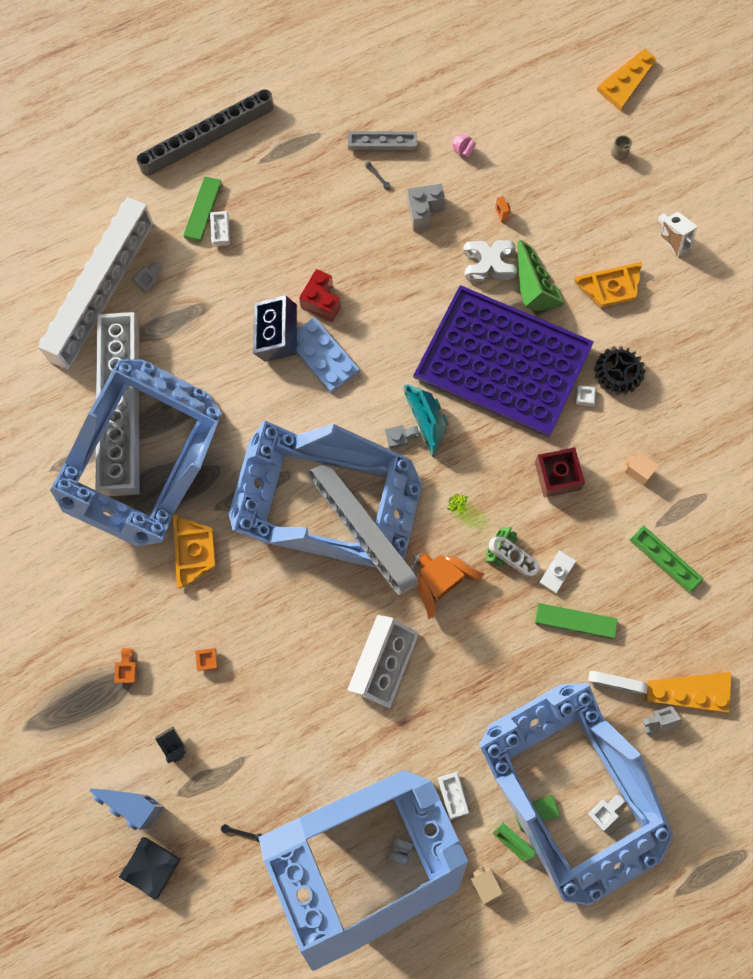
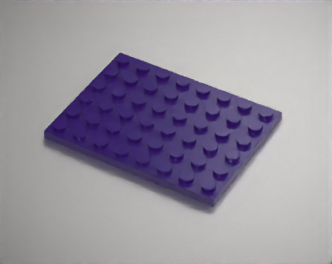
(504, 360)

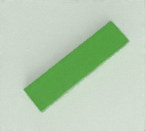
(201, 211)
(666, 559)
(576, 621)

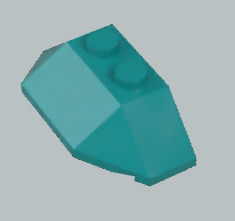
(427, 416)

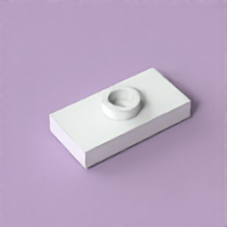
(220, 228)
(557, 572)
(453, 795)

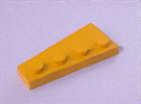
(622, 83)
(700, 692)

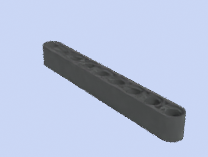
(205, 132)

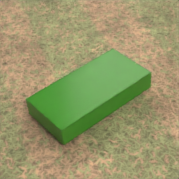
(545, 808)
(514, 842)

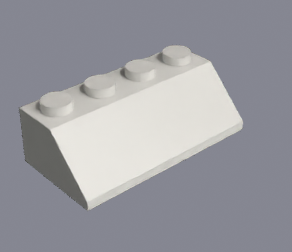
(383, 661)

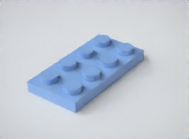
(324, 355)

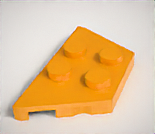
(611, 285)
(193, 550)

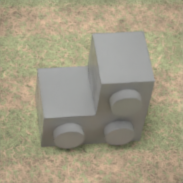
(422, 202)

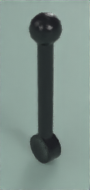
(225, 828)

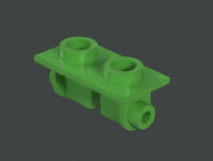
(508, 534)

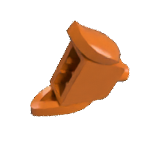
(440, 577)

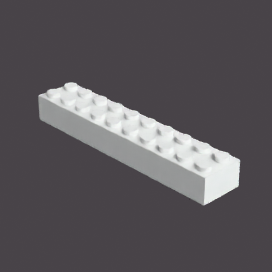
(96, 284)
(120, 444)

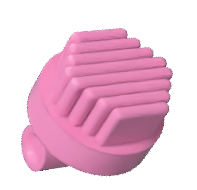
(463, 145)

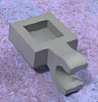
(145, 276)
(398, 436)
(664, 718)

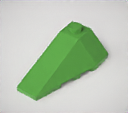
(534, 281)

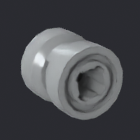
(400, 851)

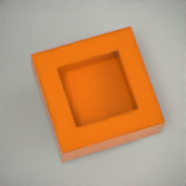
(502, 208)
(206, 659)

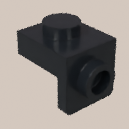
(171, 745)

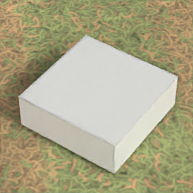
(585, 396)

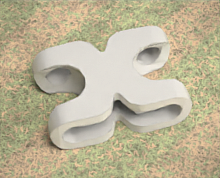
(490, 260)

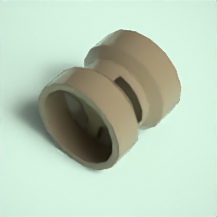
(621, 147)

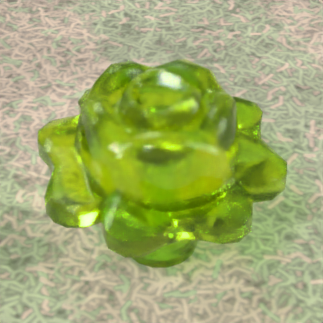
(457, 503)

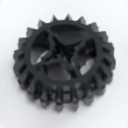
(623, 364)

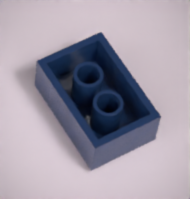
(275, 328)

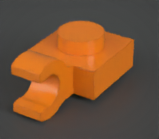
(125, 670)

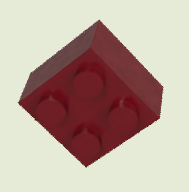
(559, 472)

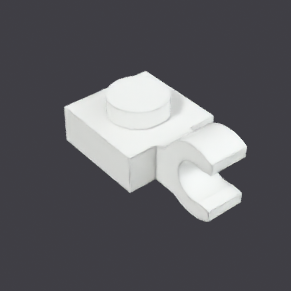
(604, 814)

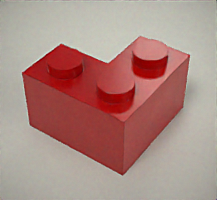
(317, 296)

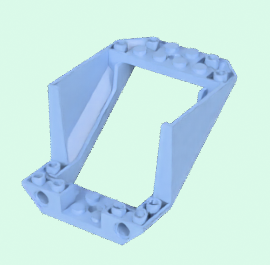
(338, 449)
(126, 521)
(624, 765)
(294, 867)

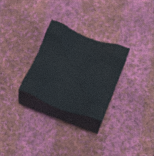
(150, 868)

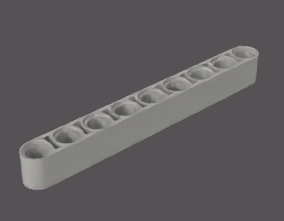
(363, 529)

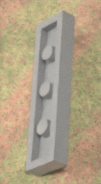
(382, 140)

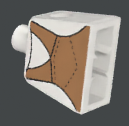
(677, 232)

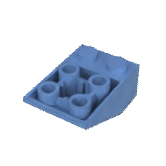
(137, 808)

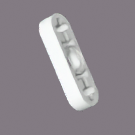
(505, 556)
(618, 682)

